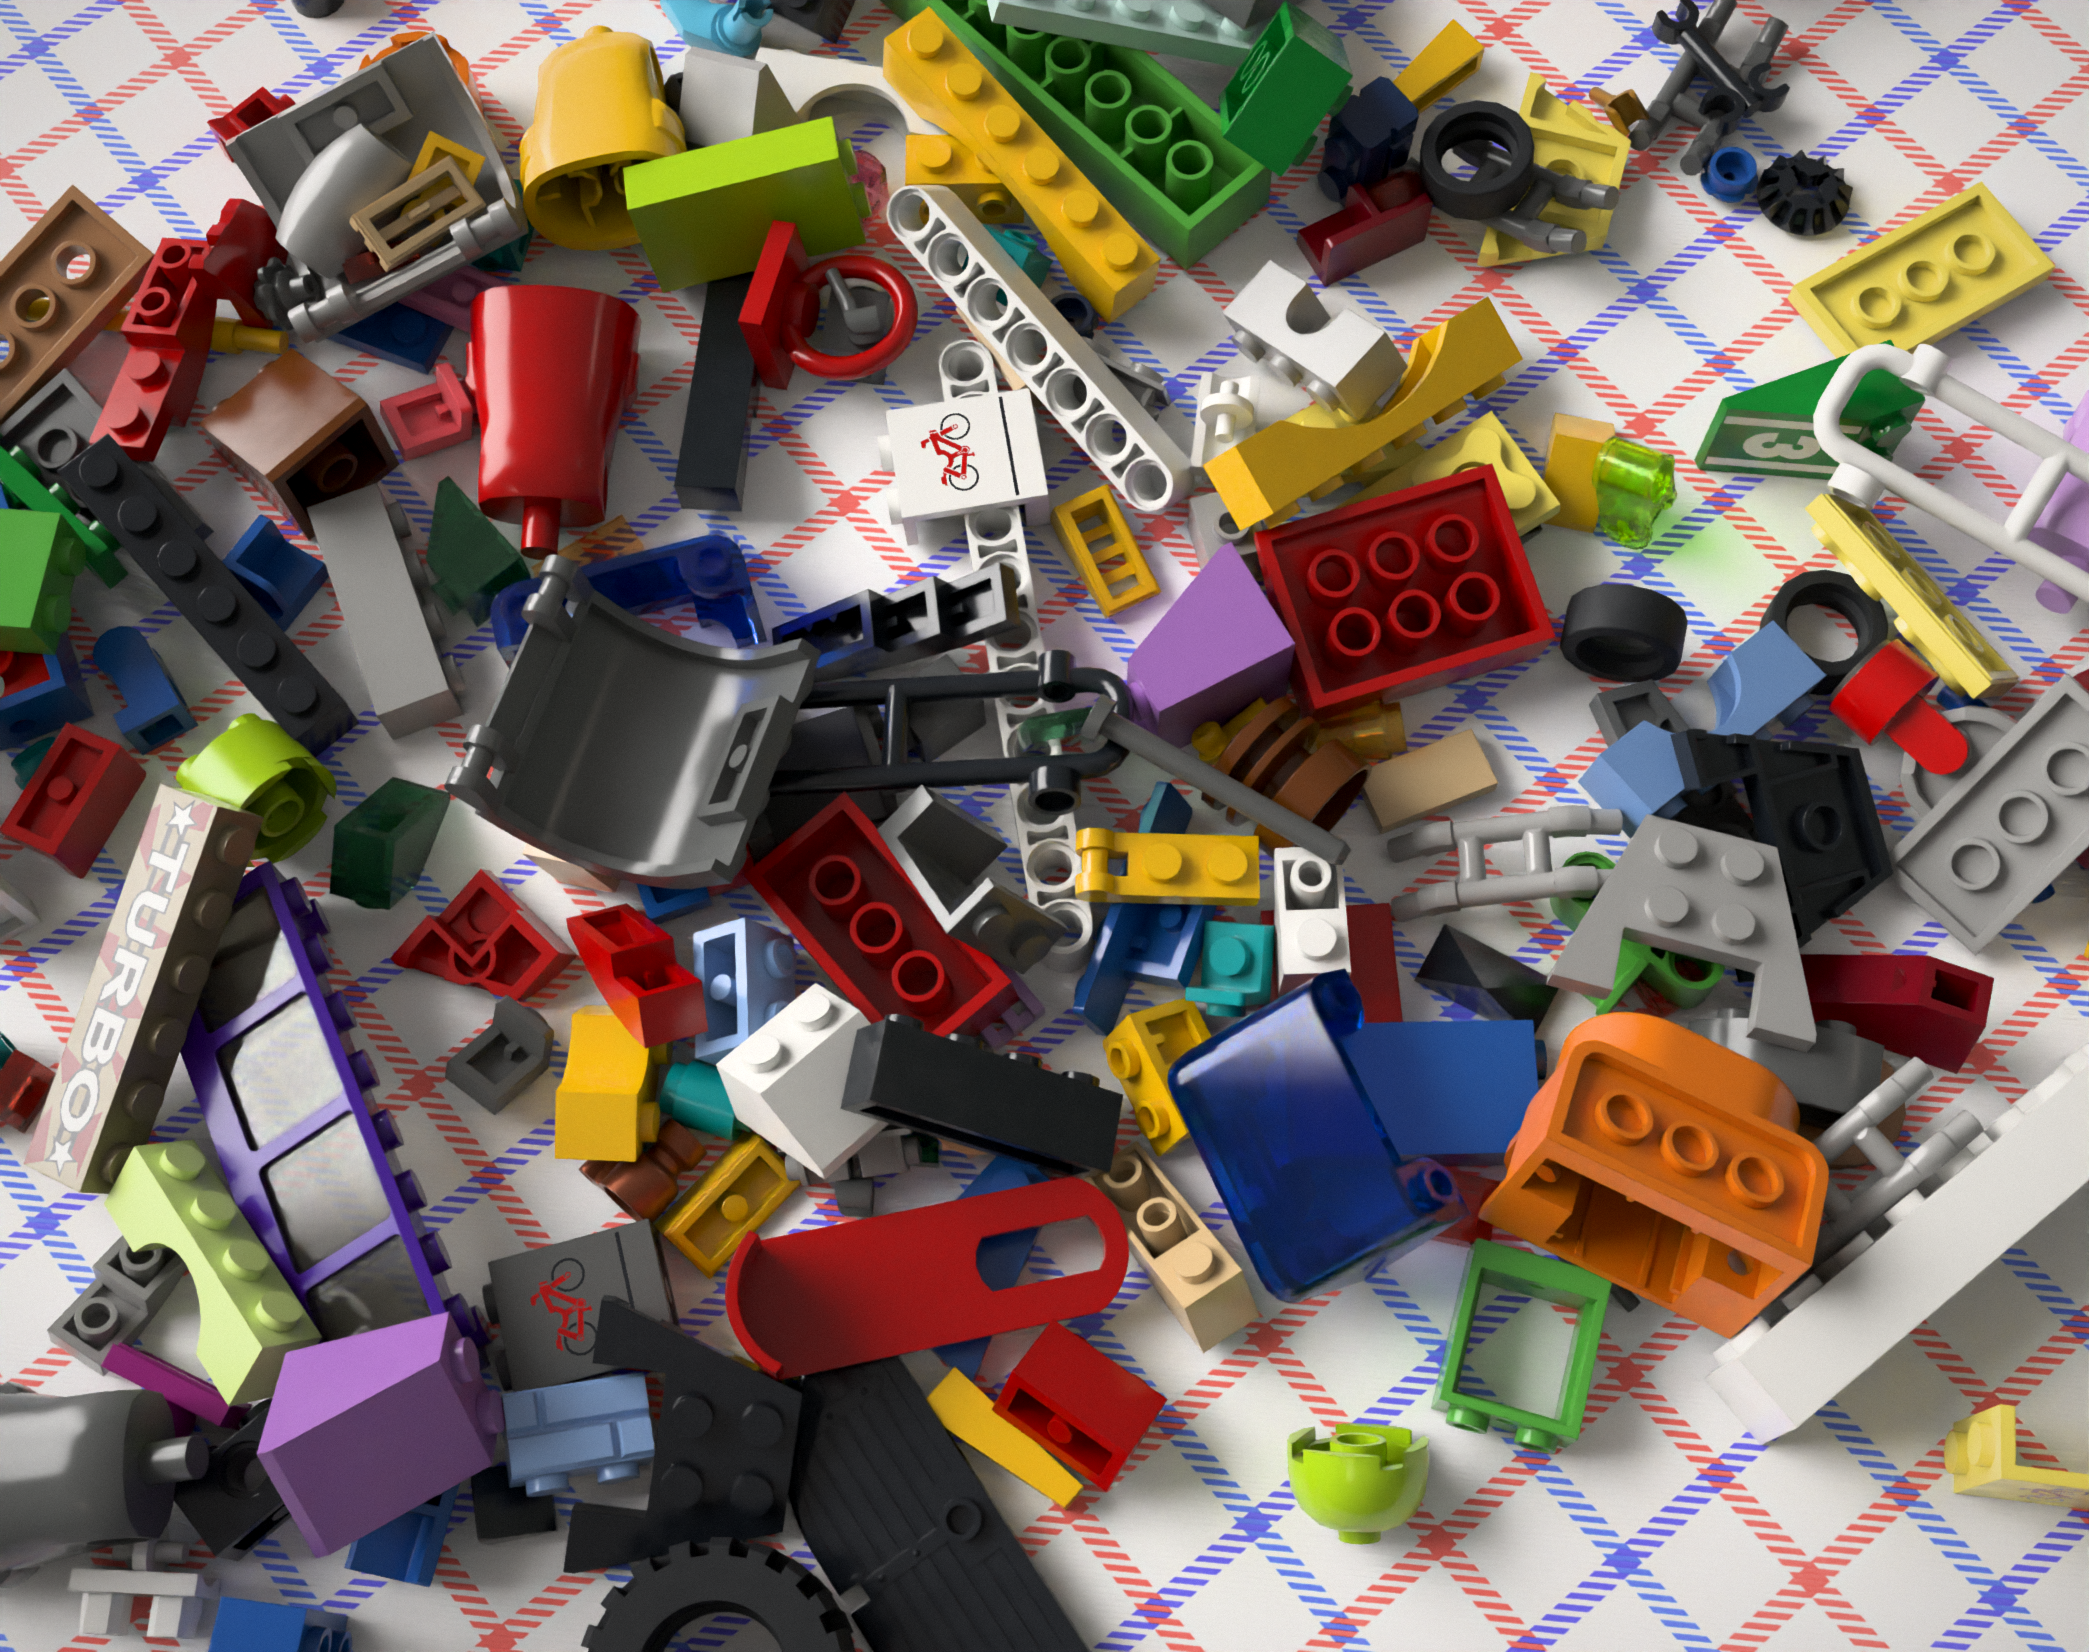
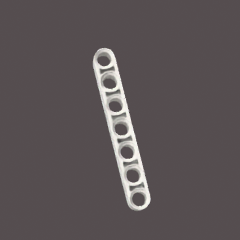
(1014, 338)

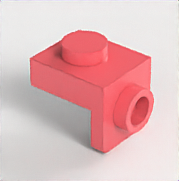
(430, 415)

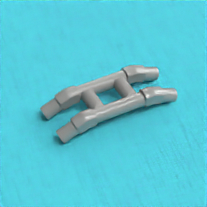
(1470, 839)
(1899, 1173)

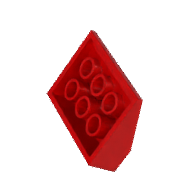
(1403, 593)

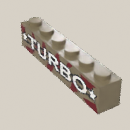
(143, 988)

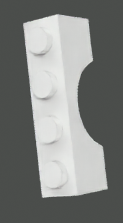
(842, 90)

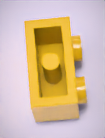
(951, 164)

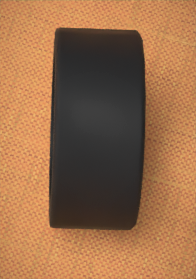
(1477, 122)
(1842, 595)
(1623, 633)

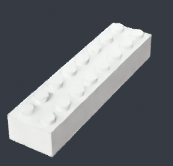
(1910, 1259)

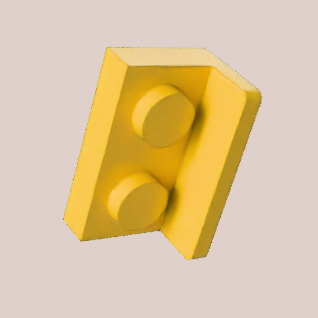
(1140, 1057)

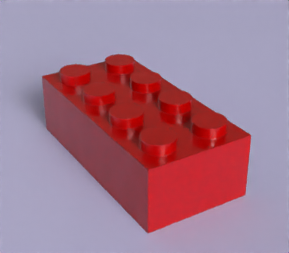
(872, 928)

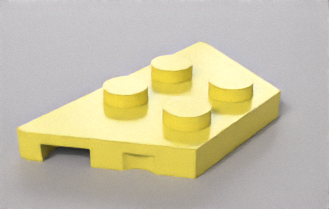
(1569, 143)

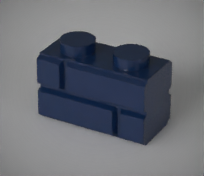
(1367, 139)

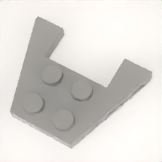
(1703, 900)

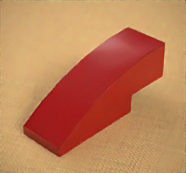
(639, 974)

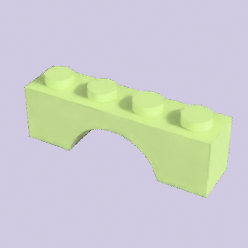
(246, 1306)

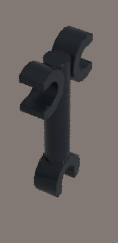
(1732, 94)

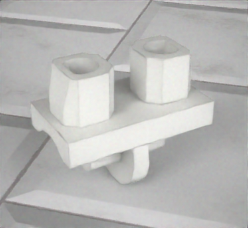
(1223, 417)
(176, 1596)

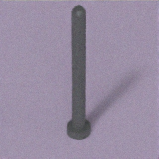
(1106, 722)

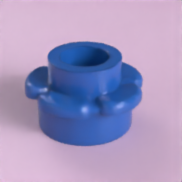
(1733, 164)

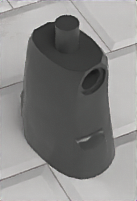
(86, 1473)

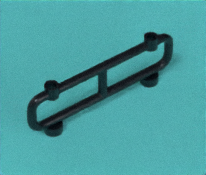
(1051, 778)

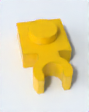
(434, 150)

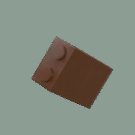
(299, 437)

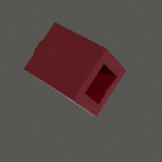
(1903, 1002)

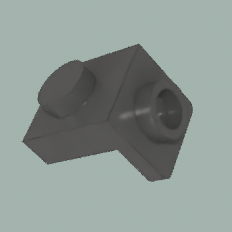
(503, 1056)

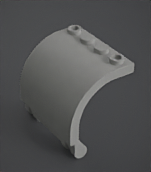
(402, 102)

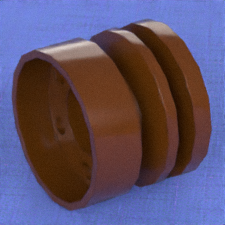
(1276, 761)

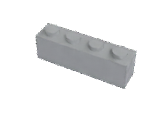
(386, 611)

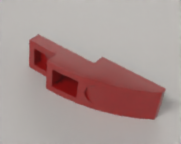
(167, 357)

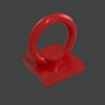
(786, 305)

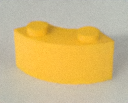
(607, 1090)

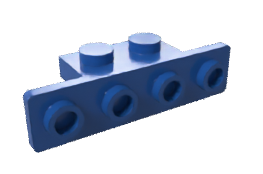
(1141, 939)

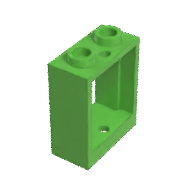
(1544, 1280)

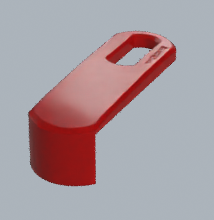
(910, 1280)

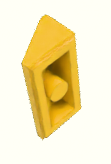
(727, 1203)

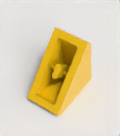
(1569, 469)

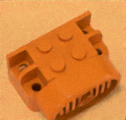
(1666, 1171)

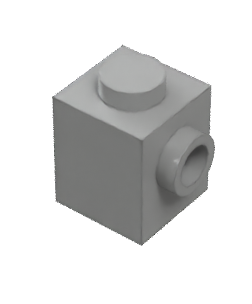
(1213, 527)

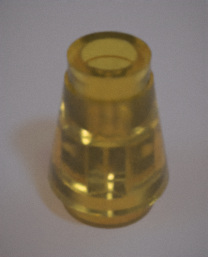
(1369, 730)

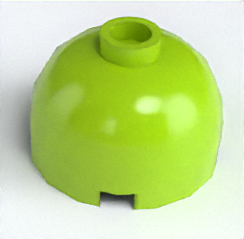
(1358, 1479)

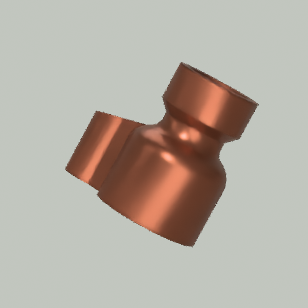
(650, 1183)

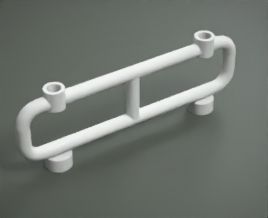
(1865, 474)

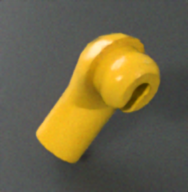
(1212, 740)

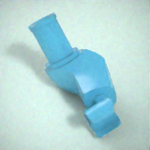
(719, 26)

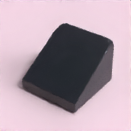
(507, 1512)

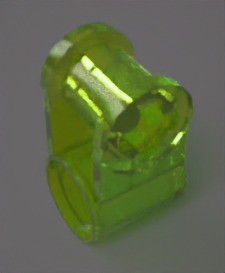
(1632, 490)

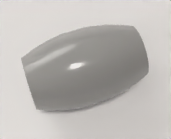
(334, 187)

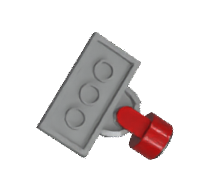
(1993, 793)

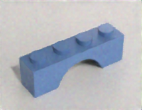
(1752, 690)

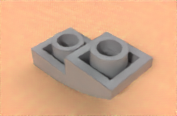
(118, 1302)

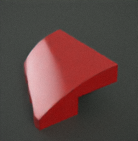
(237, 249)
(487, 942)

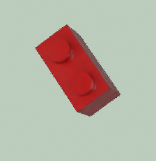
(1079, 1404)

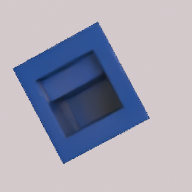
(154, 701)

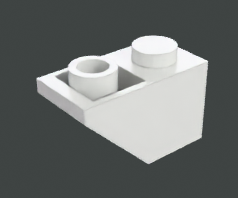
(1308, 918)

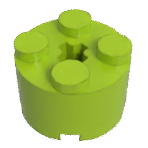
(268, 775)

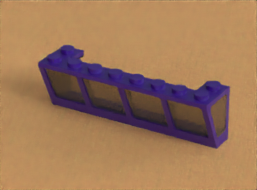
(303, 1129)

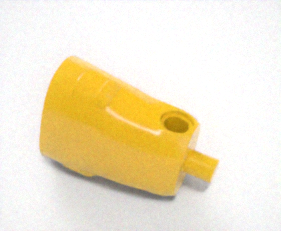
(592, 117)

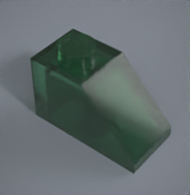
(468, 556)
(386, 843)

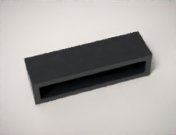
(982, 1098)

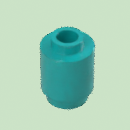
(699, 1100)

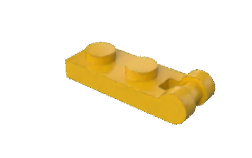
(1168, 868)

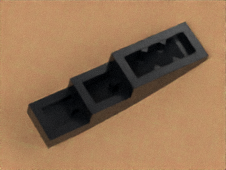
(908, 624)

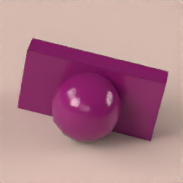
(183, 1391)

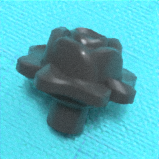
(280, 291)

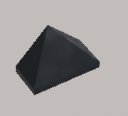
(1485, 979)

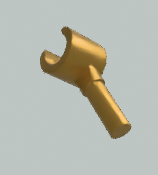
(1620, 109)

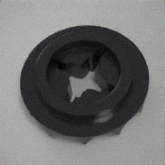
(1802, 213)

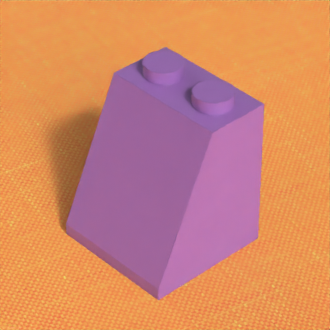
(1210, 653)
(377, 1427)

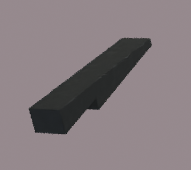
(719, 404)

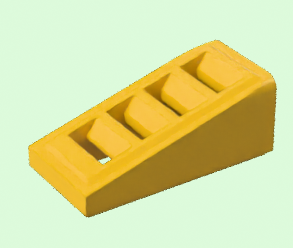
(1102, 503)

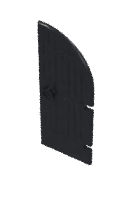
(909, 1520)

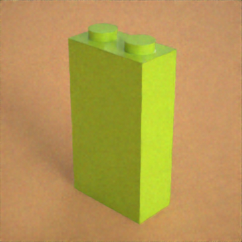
(713, 206)

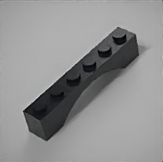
(208, 596)

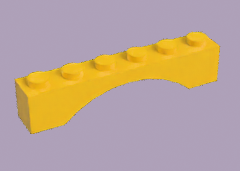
(958, 94)
(1288, 460)

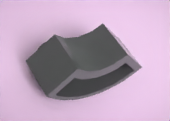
(1824, 1080)

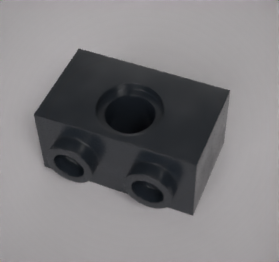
(221, 1506)

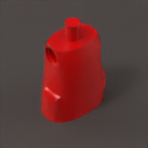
(549, 395)

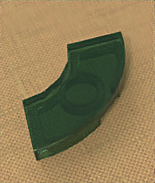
(1054, 730)

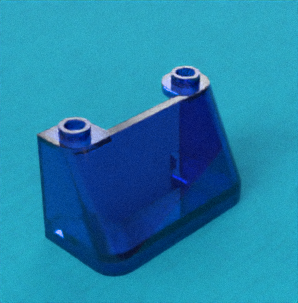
(654, 577)
(1304, 1147)

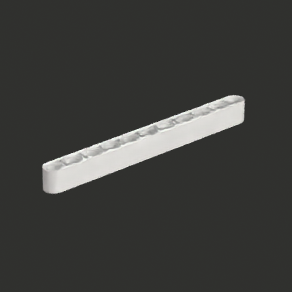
(1039, 844)

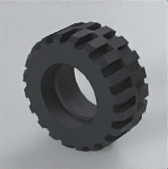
(716, 1579)

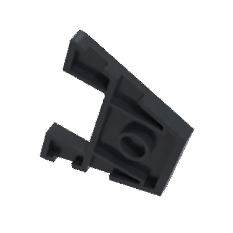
(1808, 805)
(718, 1447)

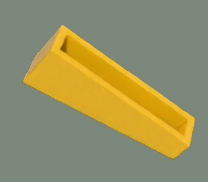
(1441, 66)
(970, 1418)

